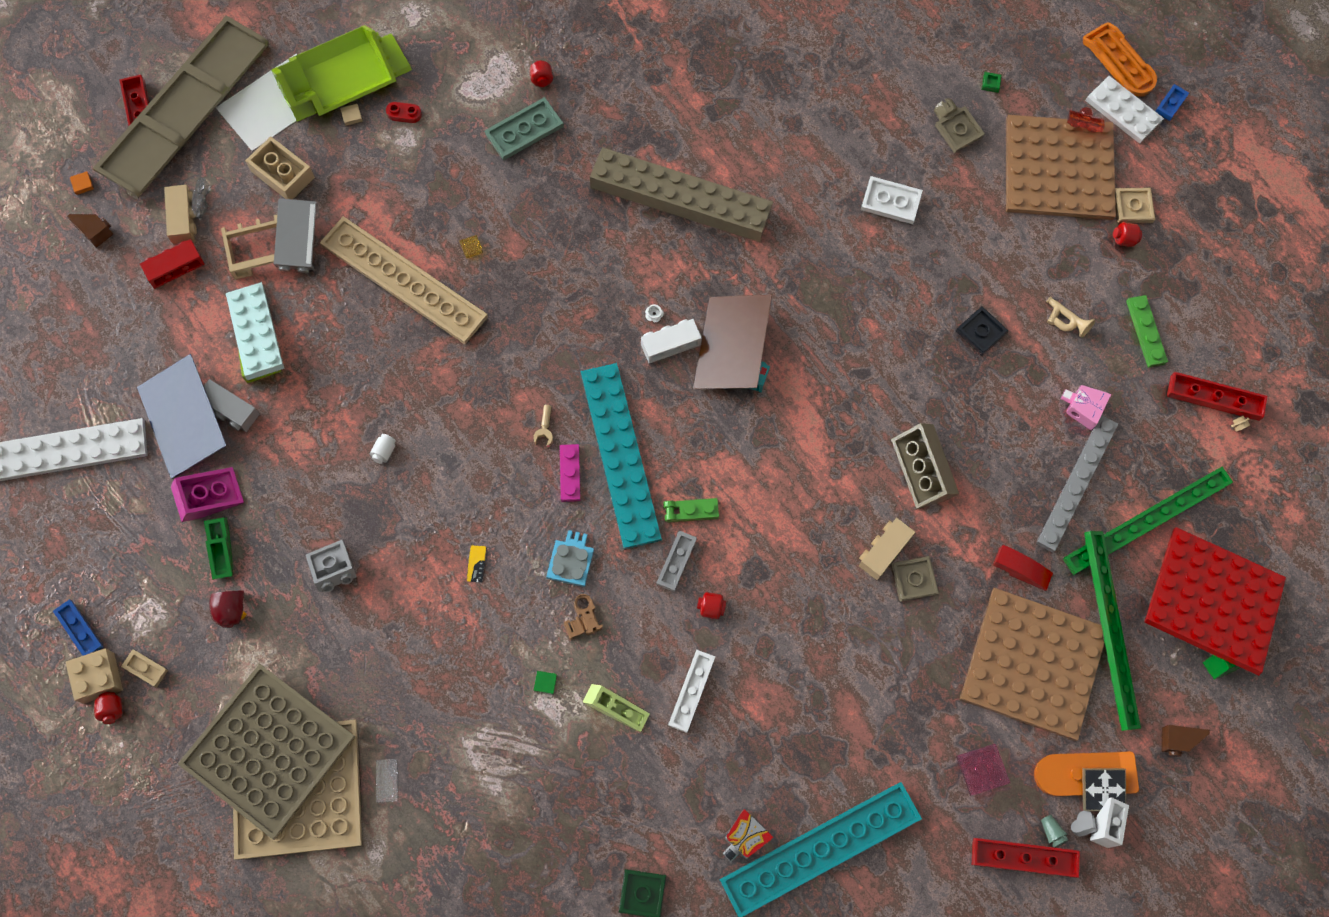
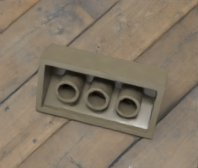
(924, 465)

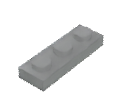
(676, 561)

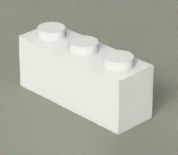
(670, 340)

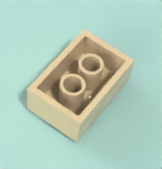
(280, 168)

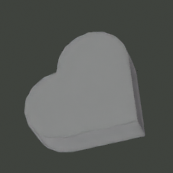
(1084, 824)

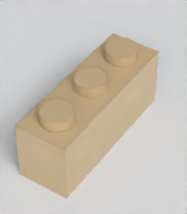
(179, 214)
(885, 548)

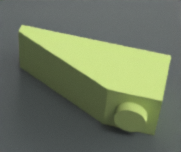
(615, 707)

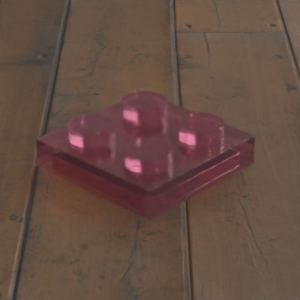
(983, 769)

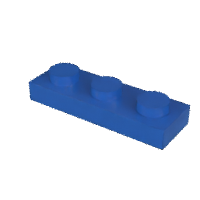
(78, 628)

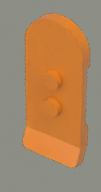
(1121, 59)
(1063, 772)

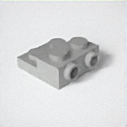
(331, 566)

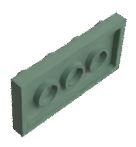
(524, 128)

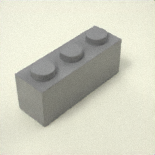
(230, 407)

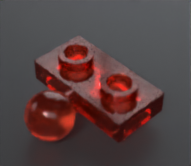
(1085, 119)

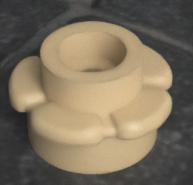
(1240, 423)

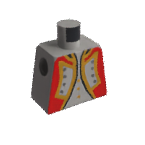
(745, 837)

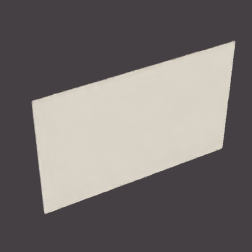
(258, 111)

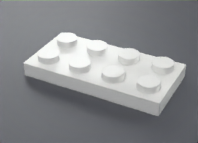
(1124, 109)

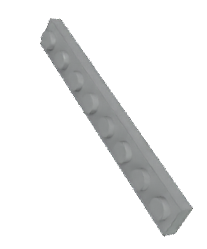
(1076, 484)

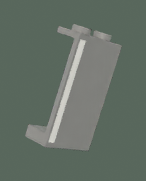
(295, 235)

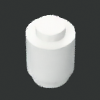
(383, 448)

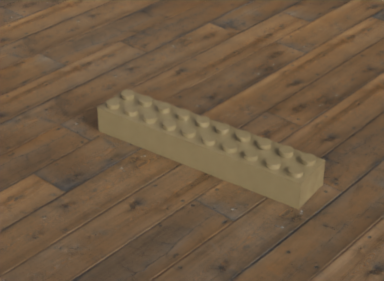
(681, 194)

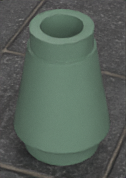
(1054, 832)

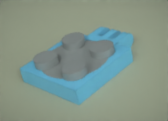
(571, 560)

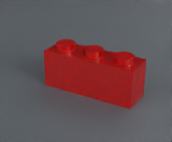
(172, 263)

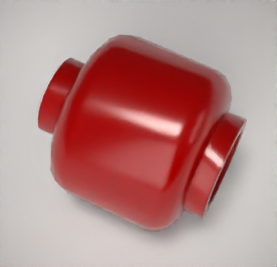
(541, 73)
(1127, 234)
(711, 605)
(108, 707)

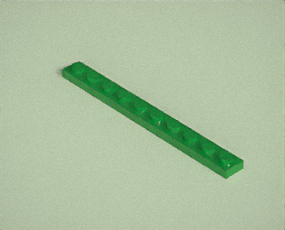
(1153, 517)
(1112, 631)

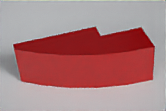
(1022, 567)

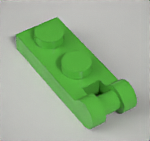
(691, 510)

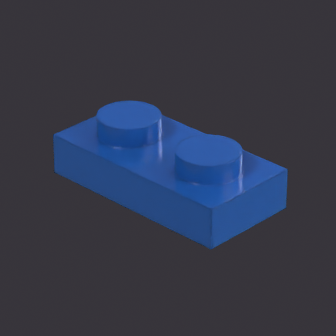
(1172, 102)

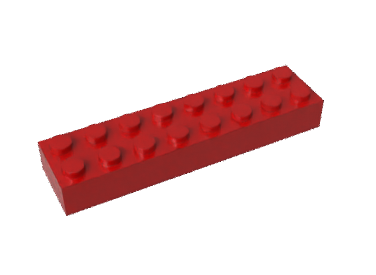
(134, 96)
(1217, 396)
(1025, 858)

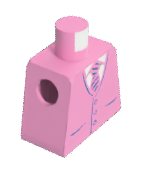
(1086, 405)

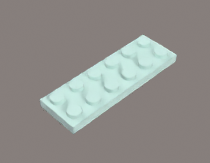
(254, 331)

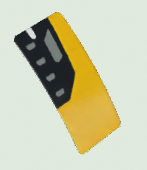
(476, 563)

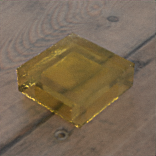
(471, 246)

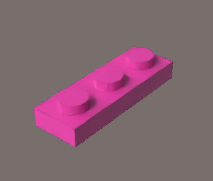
(569, 473)

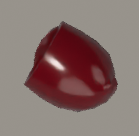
(227, 608)

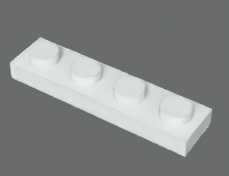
(691, 691)

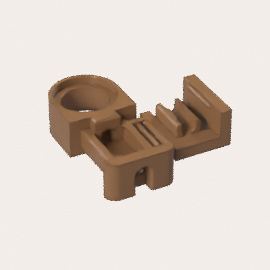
(585, 622)

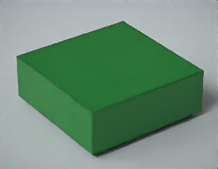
(991, 82)
(545, 682)

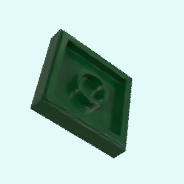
(642, 893)

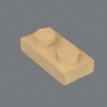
(144, 668)

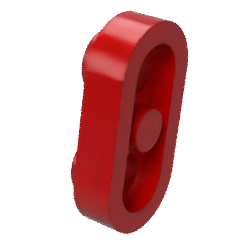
(403, 113)

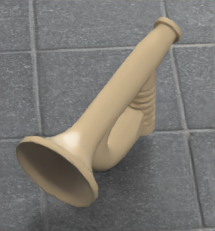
(1083, 325)

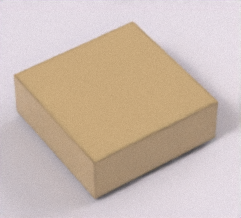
(351, 114)

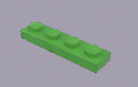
(1147, 331)

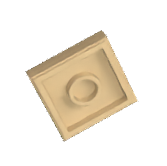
(1134, 205)

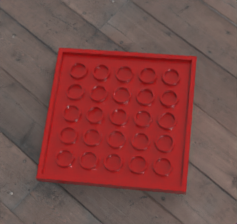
(1216, 601)

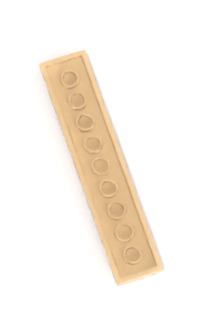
(404, 280)

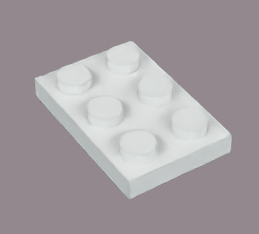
(891, 200)

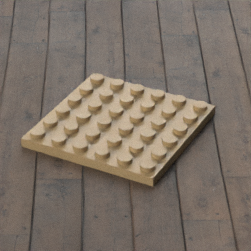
(323, 822)

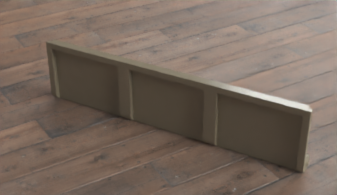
(181, 106)

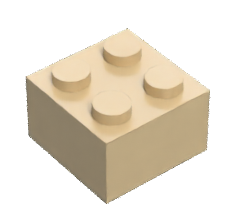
(93, 675)

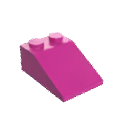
(206, 493)

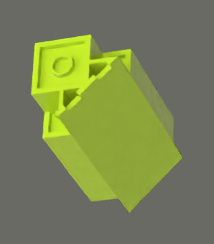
(340, 71)

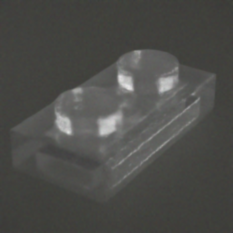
(387, 781)

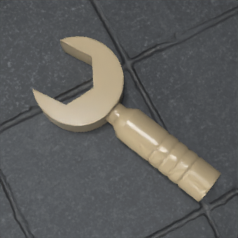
(544, 432)

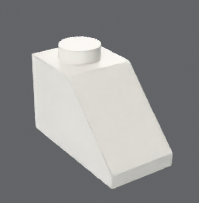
(1111, 824)

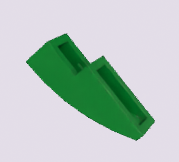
(219, 547)

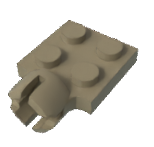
(956, 125)

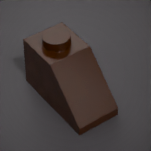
(92, 227)
(1181, 739)

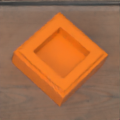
(81, 183)

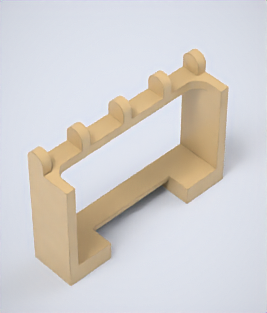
(243, 269)

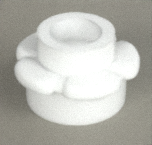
(654, 309)

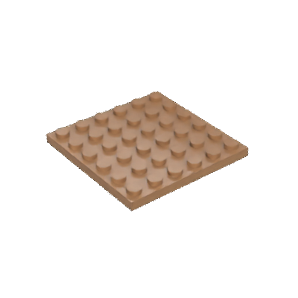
(1059, 168)
(1034, 664)

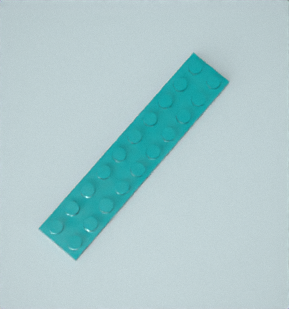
(620, 456)
(820, 849)

